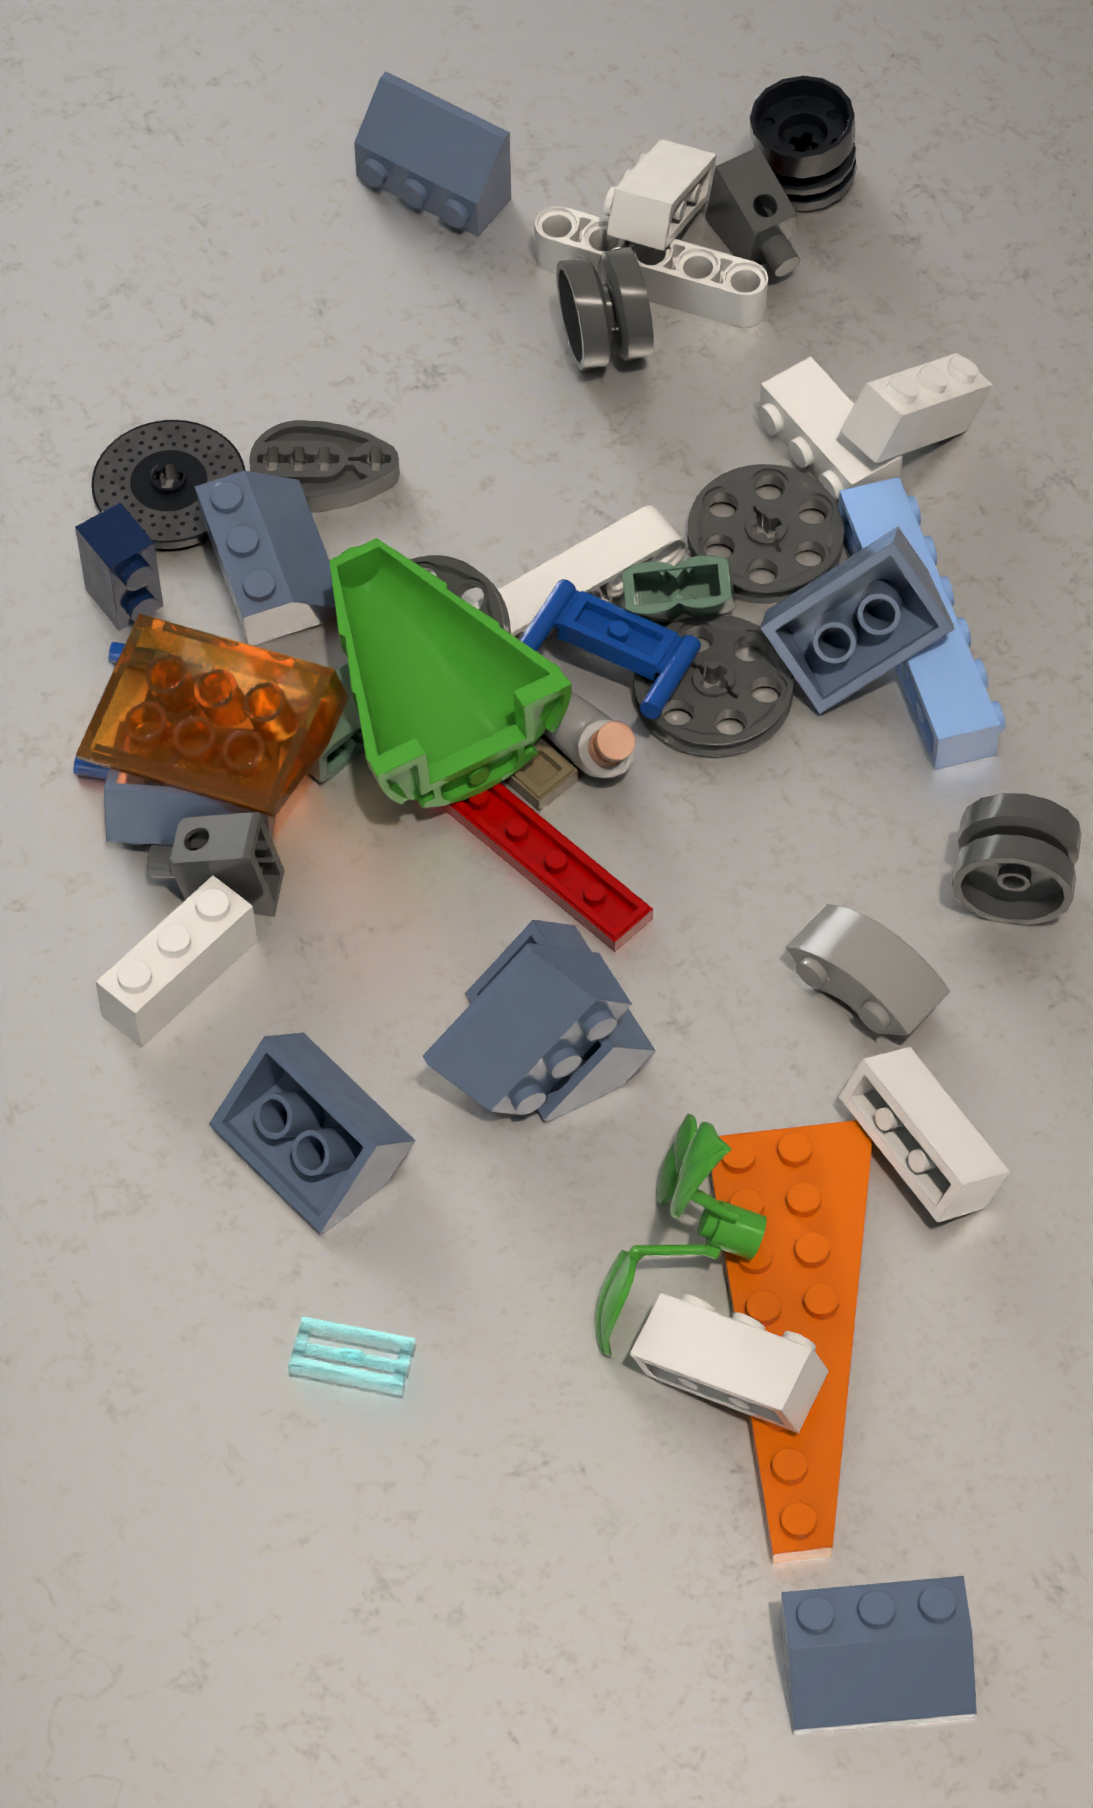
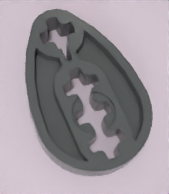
(317, 442)

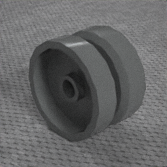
(605, 308)
(1016, 858)

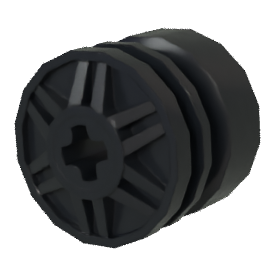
(807, 139)

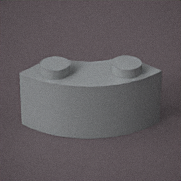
(867, 970)

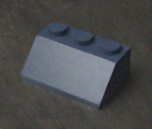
(434, 155)
(268, 553)
(858, 620)
(150, 812)
(529, 1027)
(608, 1061)
(310, 1130)
(878, 1655)

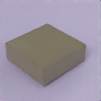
(543, 777)

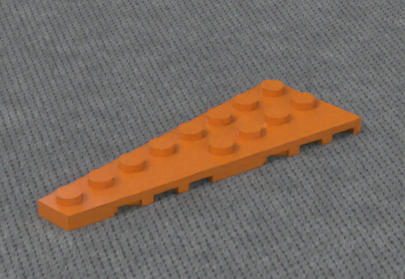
(802, 1282)

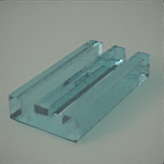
(350, 1377)

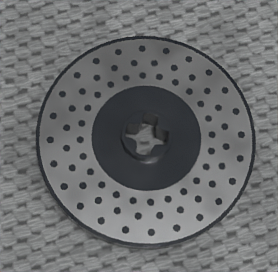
(142, 461)

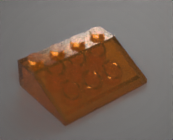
(213, 716)

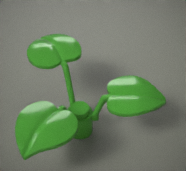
(721, 1223)

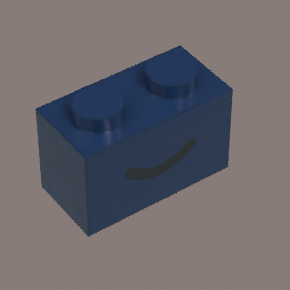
(119, 566)

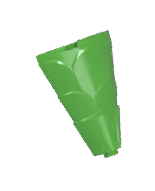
(437, 682)

